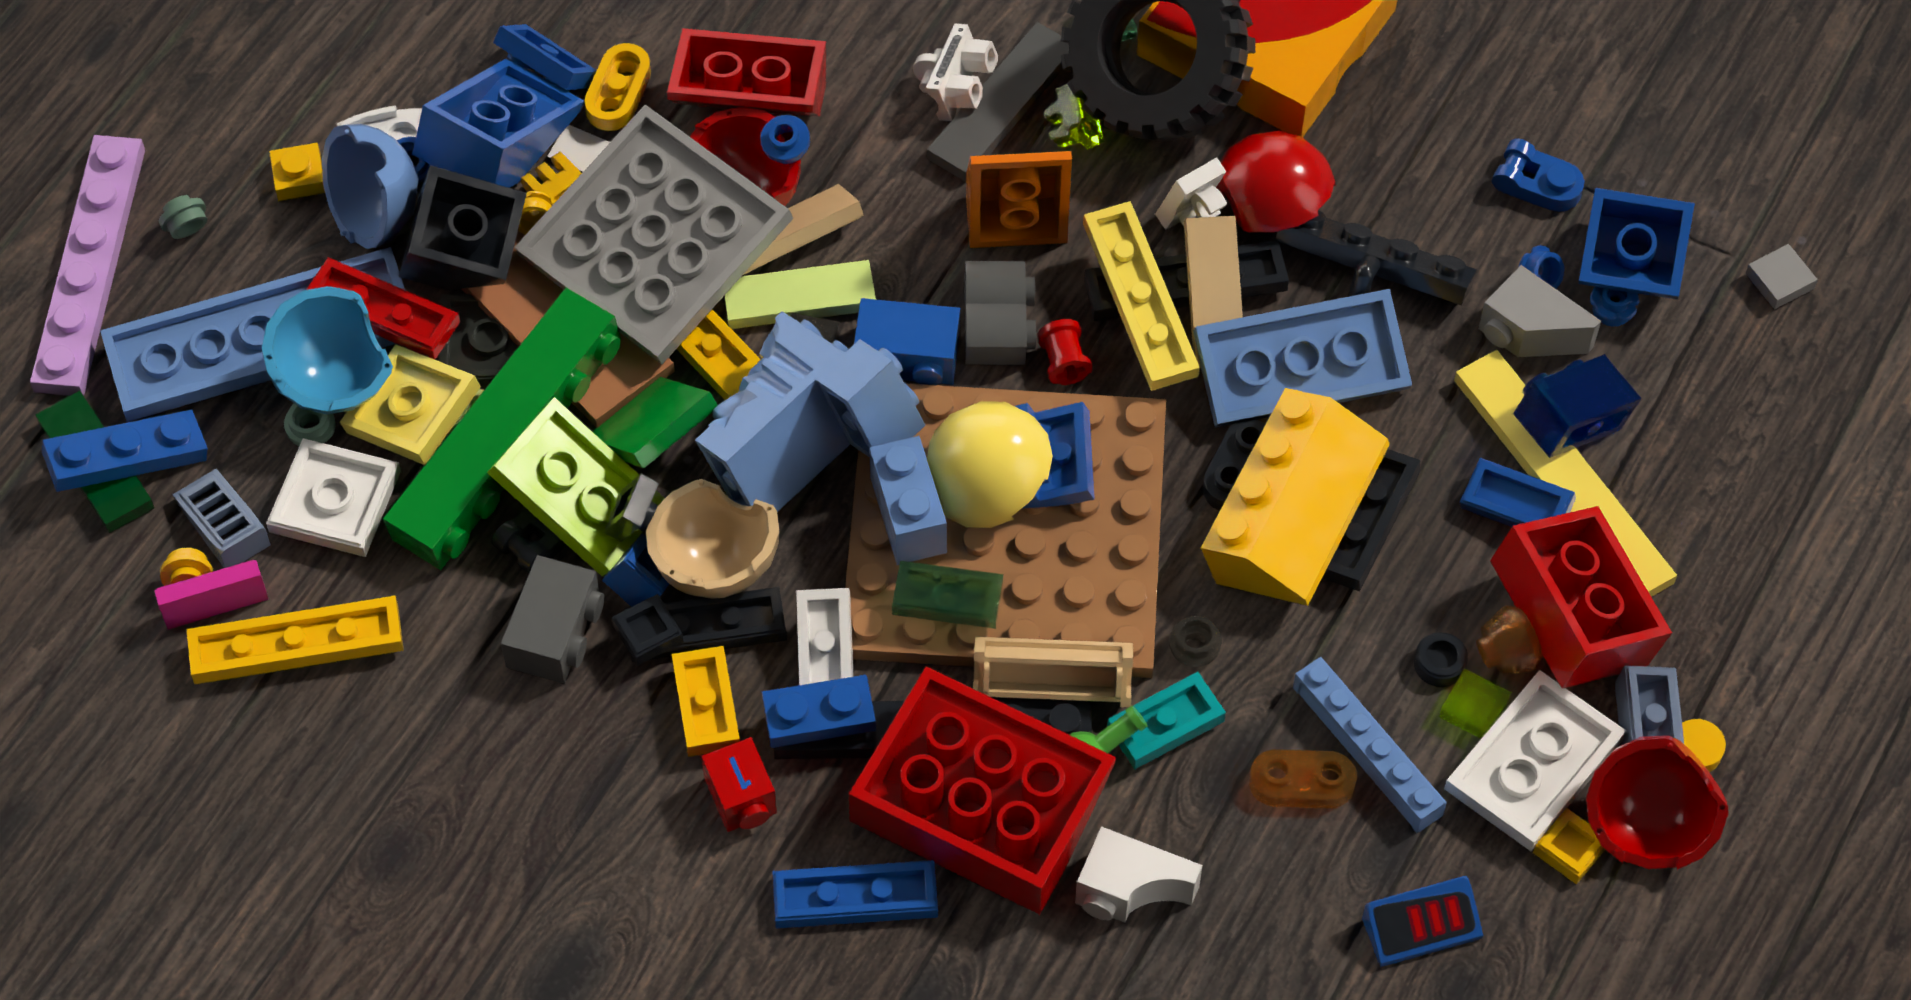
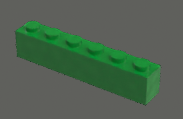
(454, 486)

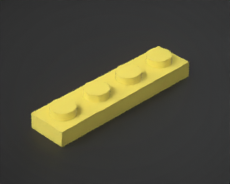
(1141, 296)

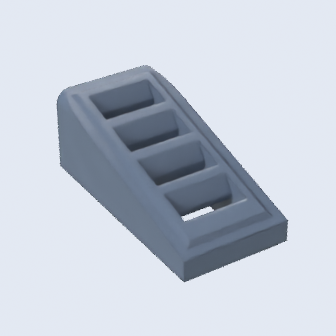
(236, 547)

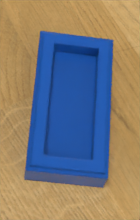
(1513, 496)

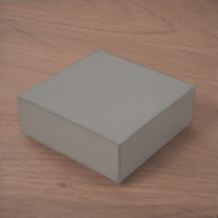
(1781, 276)

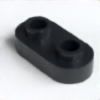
(1229, 460)

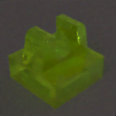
(1076, 123)

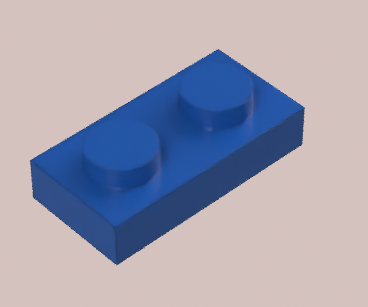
(539, 53)
(819, 711)

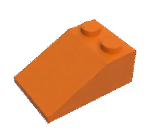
(1018, 199)

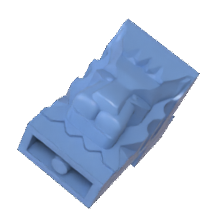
(803, 411)

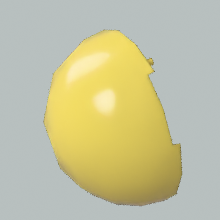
(988, 463)

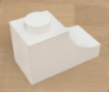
(1129, 874)

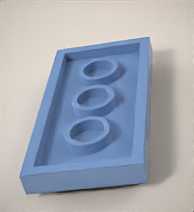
(1323, 348)

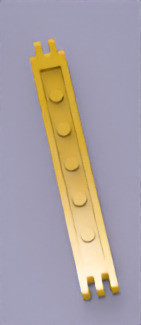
(712, 345)

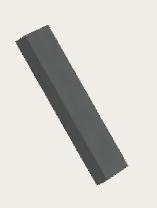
(1003, 101)

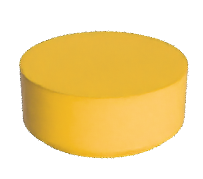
(1704, 741)

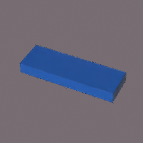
(855, 894)

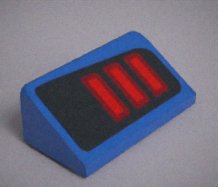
(1422, 921)

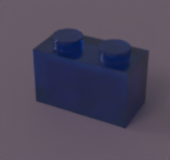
(1576, 405)

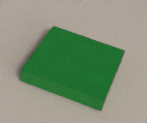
(655, 420)

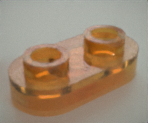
(1303, 780)

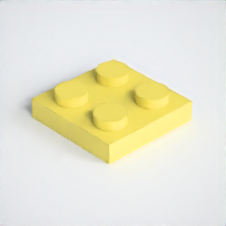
(413, 406)

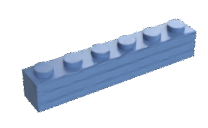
(1369, 744)

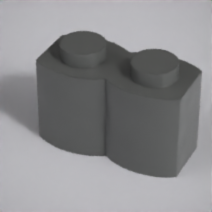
(996, 313)

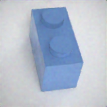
(908, 500)

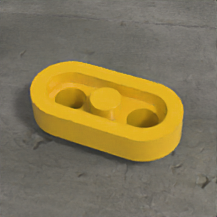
(615, 91)

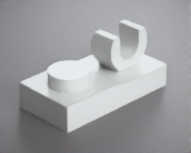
(1194, 196)
(824, 635)

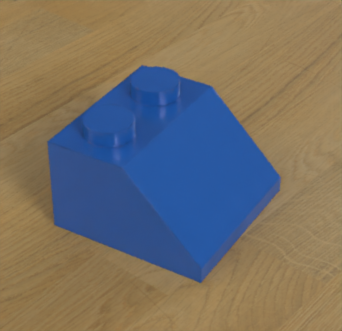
(1636, 243)

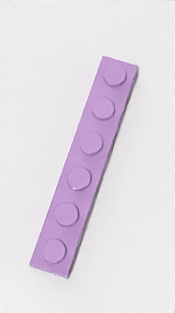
(88, 266)

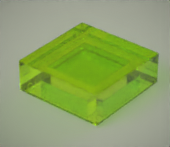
(1474, 704)

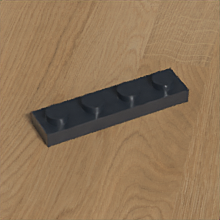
(1260, 272)

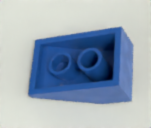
(494, 124)

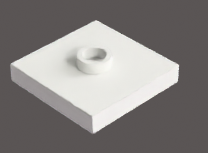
(333, 497)

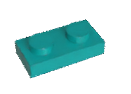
(1172, 719)

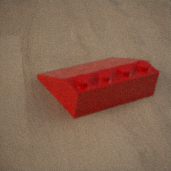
(980, 789)

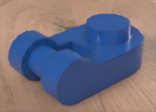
(1556, 183)

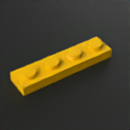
(294, 640)

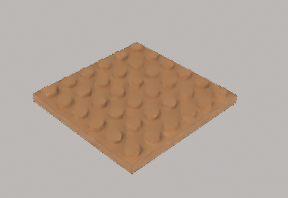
(1065, 567)

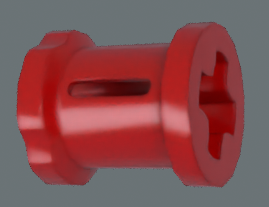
(1064, 351)

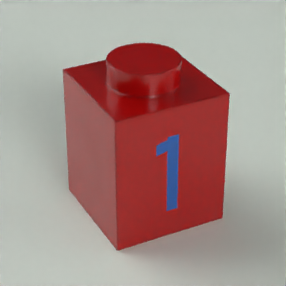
(739, 785)

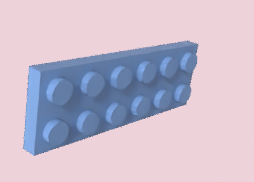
(211, 343)

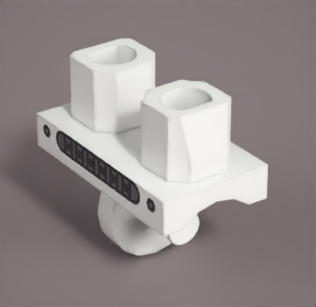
(950, 70)

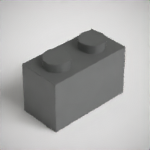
(551, 620)

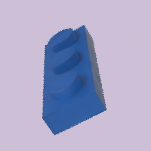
(124, 450)

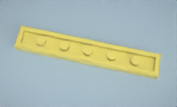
(1496, 394)

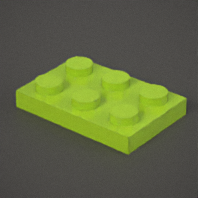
(569, 483)

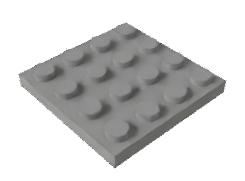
(654, 232)

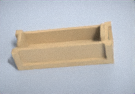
(1053, 669)

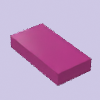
(211, 594)

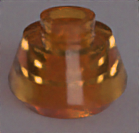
(1510, 642)

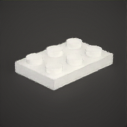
(1534, 760)

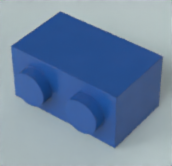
(917, 334)

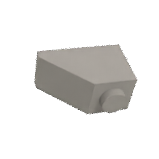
(1536, 319)

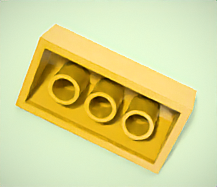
(1294, 498)

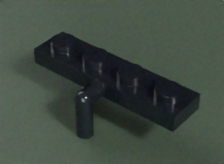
(1381, 257)

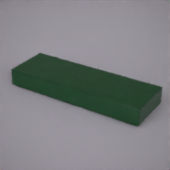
(115, 500)

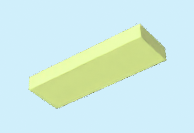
(804, 291)

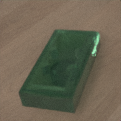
(947, 594)

